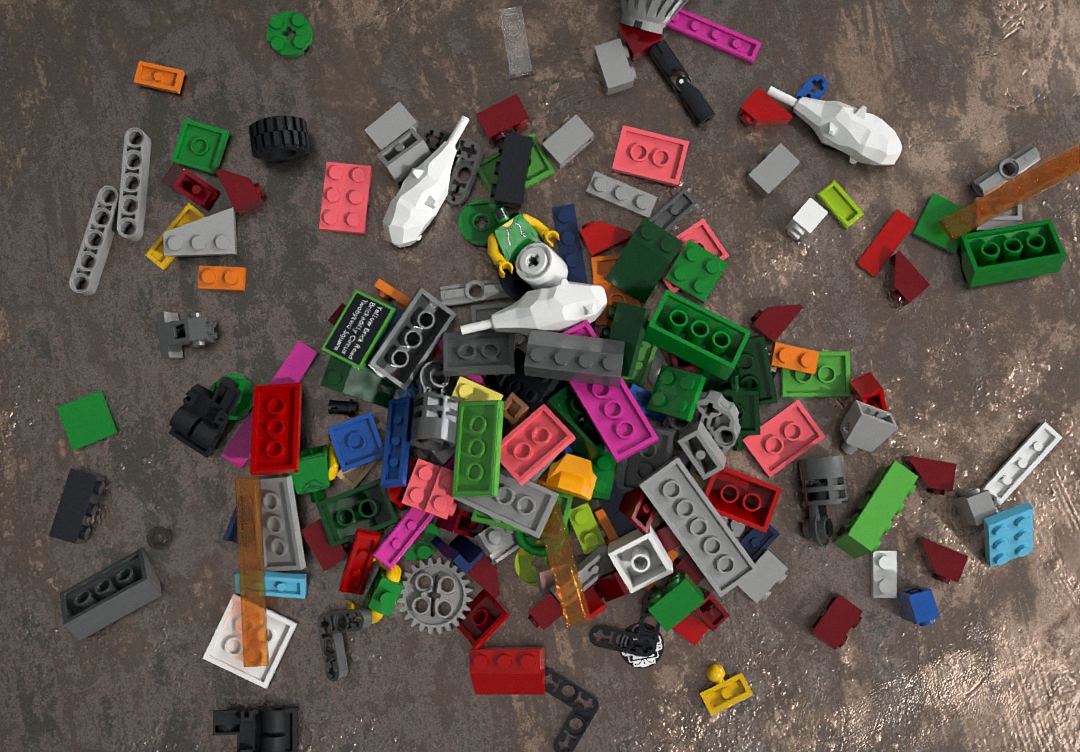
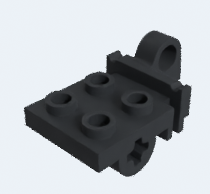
(531, 390)
(205, 415)
(260, 730)

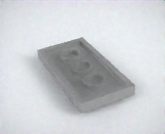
(520, 506)
(281, 525)

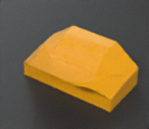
(572, 476)

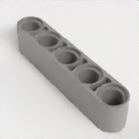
(128, 175)
(100, 252)

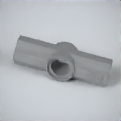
(1015, 163)
(460, 293)

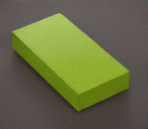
(839, 204)

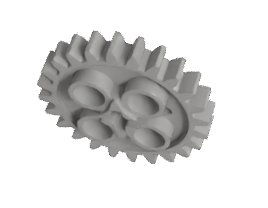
(414, 593)

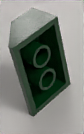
(626, 324)

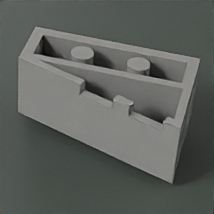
(204, 237)

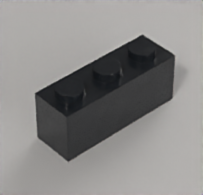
(512, 170)
(77, 506)

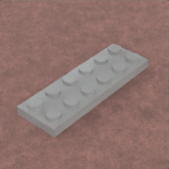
(698, 526)

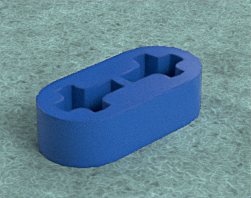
(805, 90)

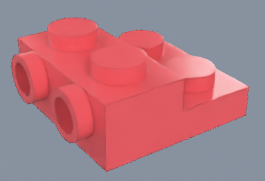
(430, 490)

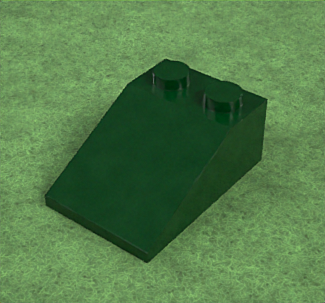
(644, 260)
(357, 383)
(572, 414)
(360, 508)

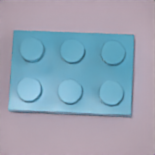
(1008, 534)

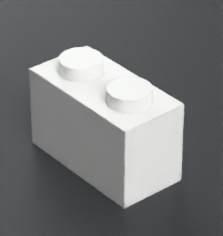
(805, 220)

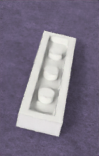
(1022, 462)

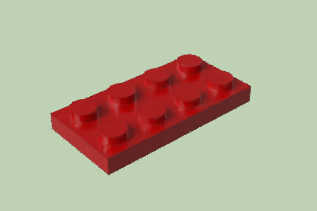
(276, 429)

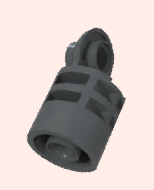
(434, 411)
(817, 495)

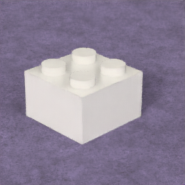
(640, 559)

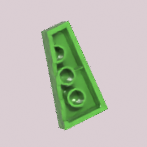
(877, 511)

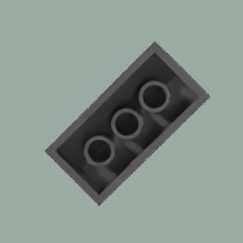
(411, 339)
(574, 358)
(109, 595)

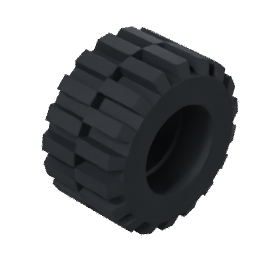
(279, 138)

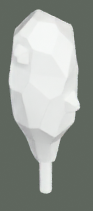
(846, 128)
(422, 193)
(547, 310)

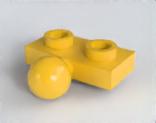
(724, 693)

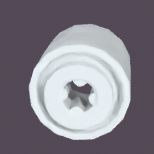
(540, 266)

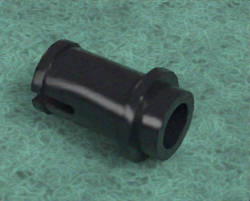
(344, 407)

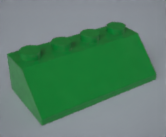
(1011, 253)
(696, 335)

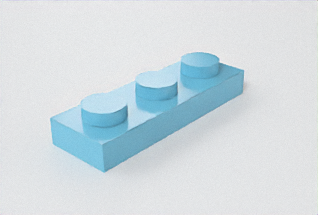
(281, 584)

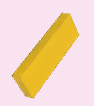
(156, 252)

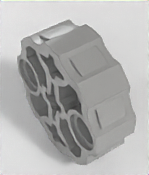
(726, 421)

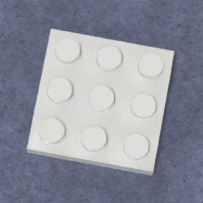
(227, 644)

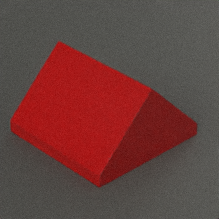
(483, 618)

